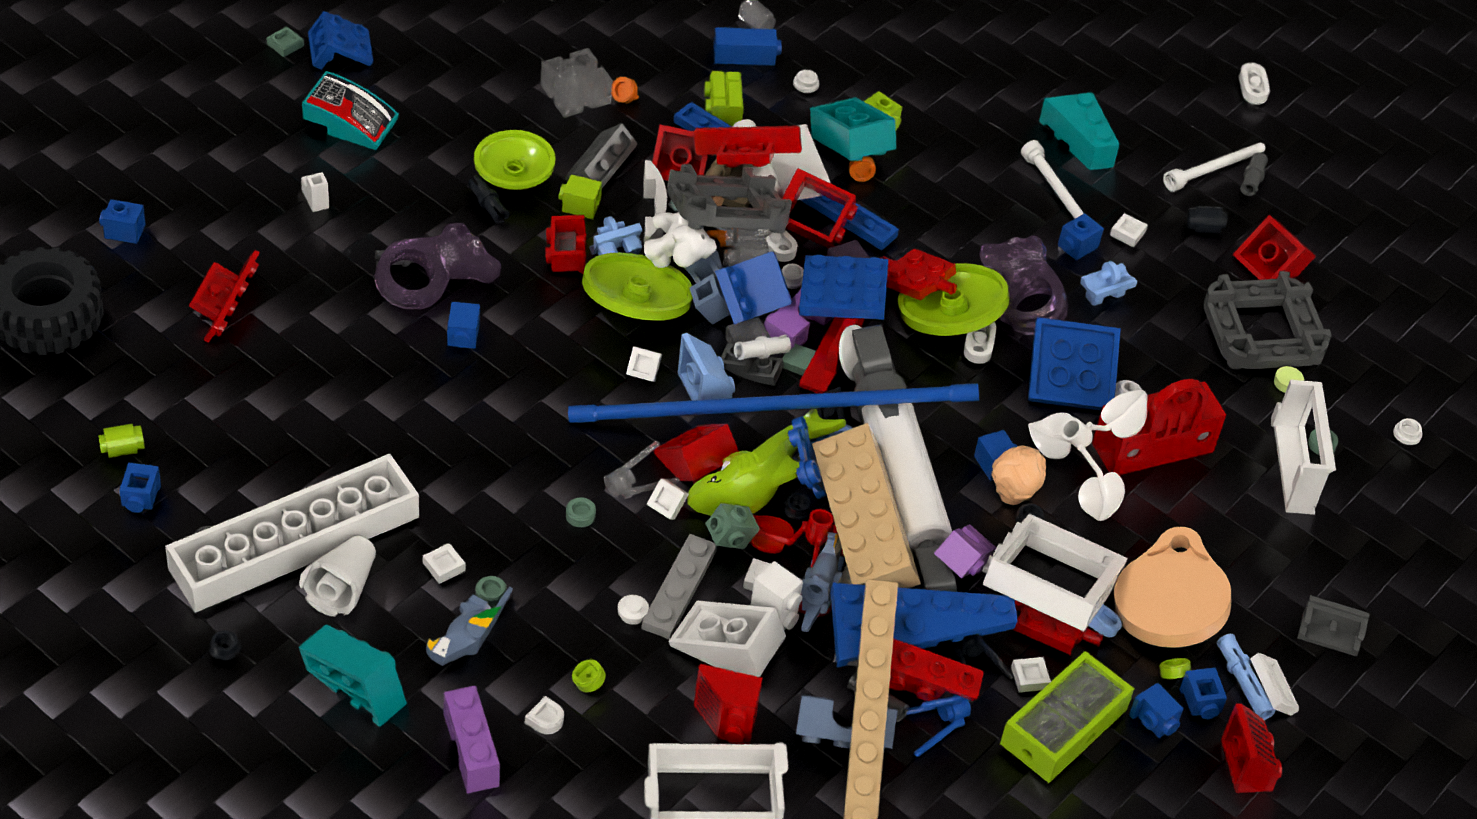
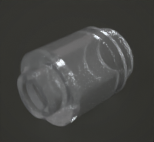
(756, 15)

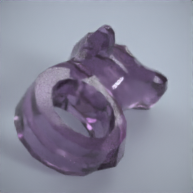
(445, 256)
(1026, 273)

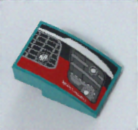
(349, 111)

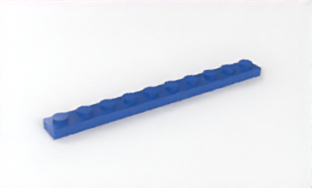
(864, 224)

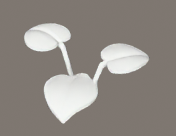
(1055, 434)

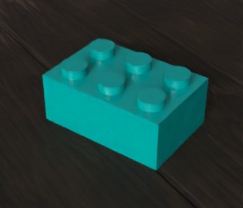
(853, 128)

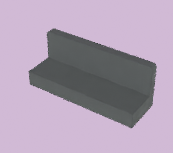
(604, 155)

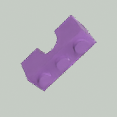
(788, 322)
(965, 551)
(474, 742)

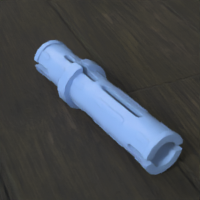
(1239, 665)

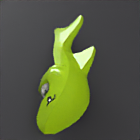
(754, 476)

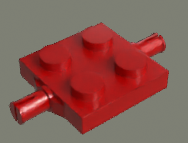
(920, 274)
(1051, 630)

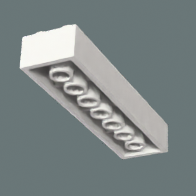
(291, 532)

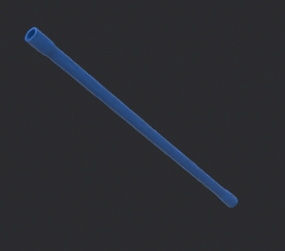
(951, 393)

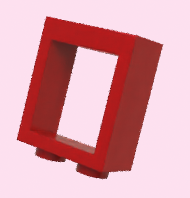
(804, 179)

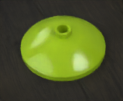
(514, 159)

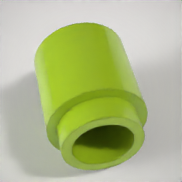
(121, 440)

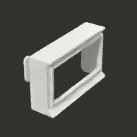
(1301, 480)
(717, 759)

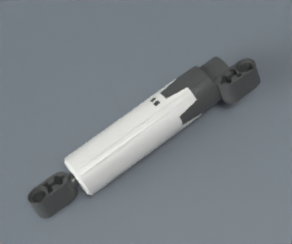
(904, 459)

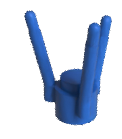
(950, 709)

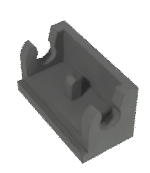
(1333, 625)

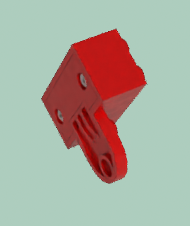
(1179, 425)

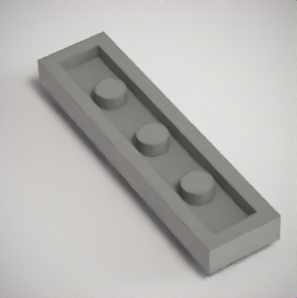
(679, 586)

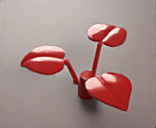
(777, 532)

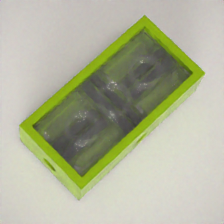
(1066, 716)

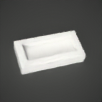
(1275, 684)

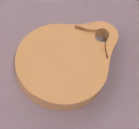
(1172, 594)

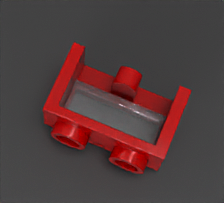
(567, 243)

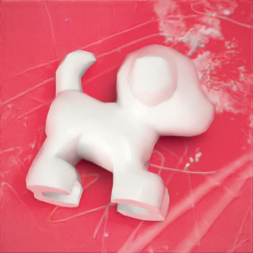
(680, 241)

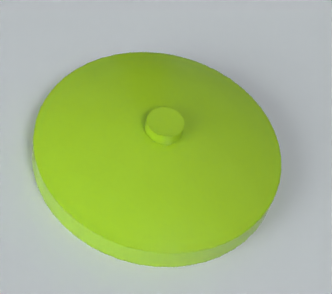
(637, 288)
(978, 302)

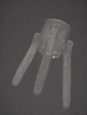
(621, 479)

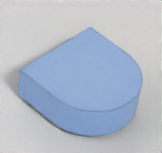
(1106, 622)

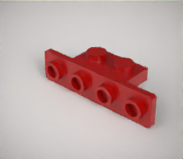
(747, 144)
(218, 293)
(826, 359)
(931, 674)

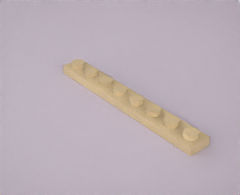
(871, 700)

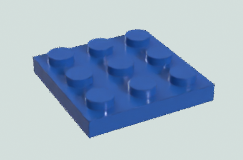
(844, 287)
(1073, 364)

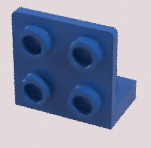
(338, 35)
(754, 287)

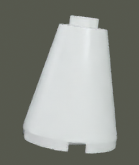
(339, 576)

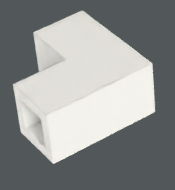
(316, 191)

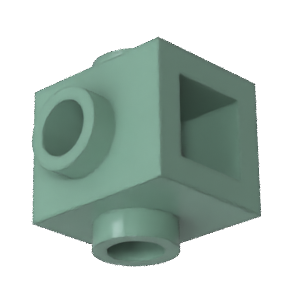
(732, 526)

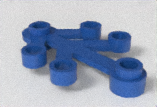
(808, 469)

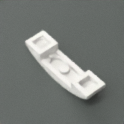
(655, 189)

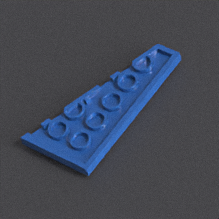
(920, 617)

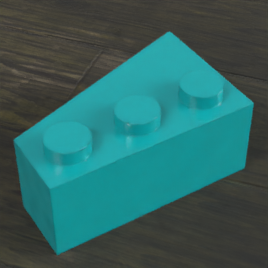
(1083, 127)
(355, 669)

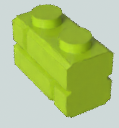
(724, 96)

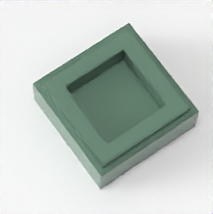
(285, 41)
(798, 359)

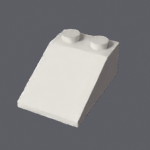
(730, 636)

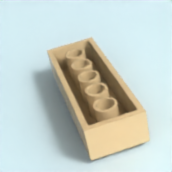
(865, 508)

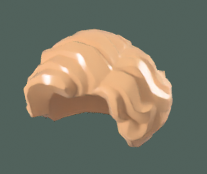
(1018, 474)

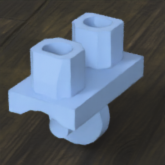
(616, 235)
(1109, 281)

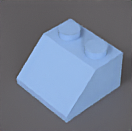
(703, 371)

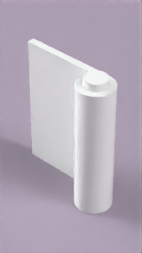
(785, 164)

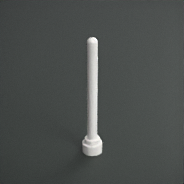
(1034, 153)
(1176, 178)

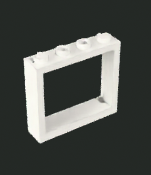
(1042, 594)

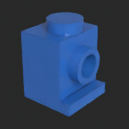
(139, 493)
(1203, 692)
(1157, 710)

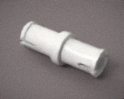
(762, 347)

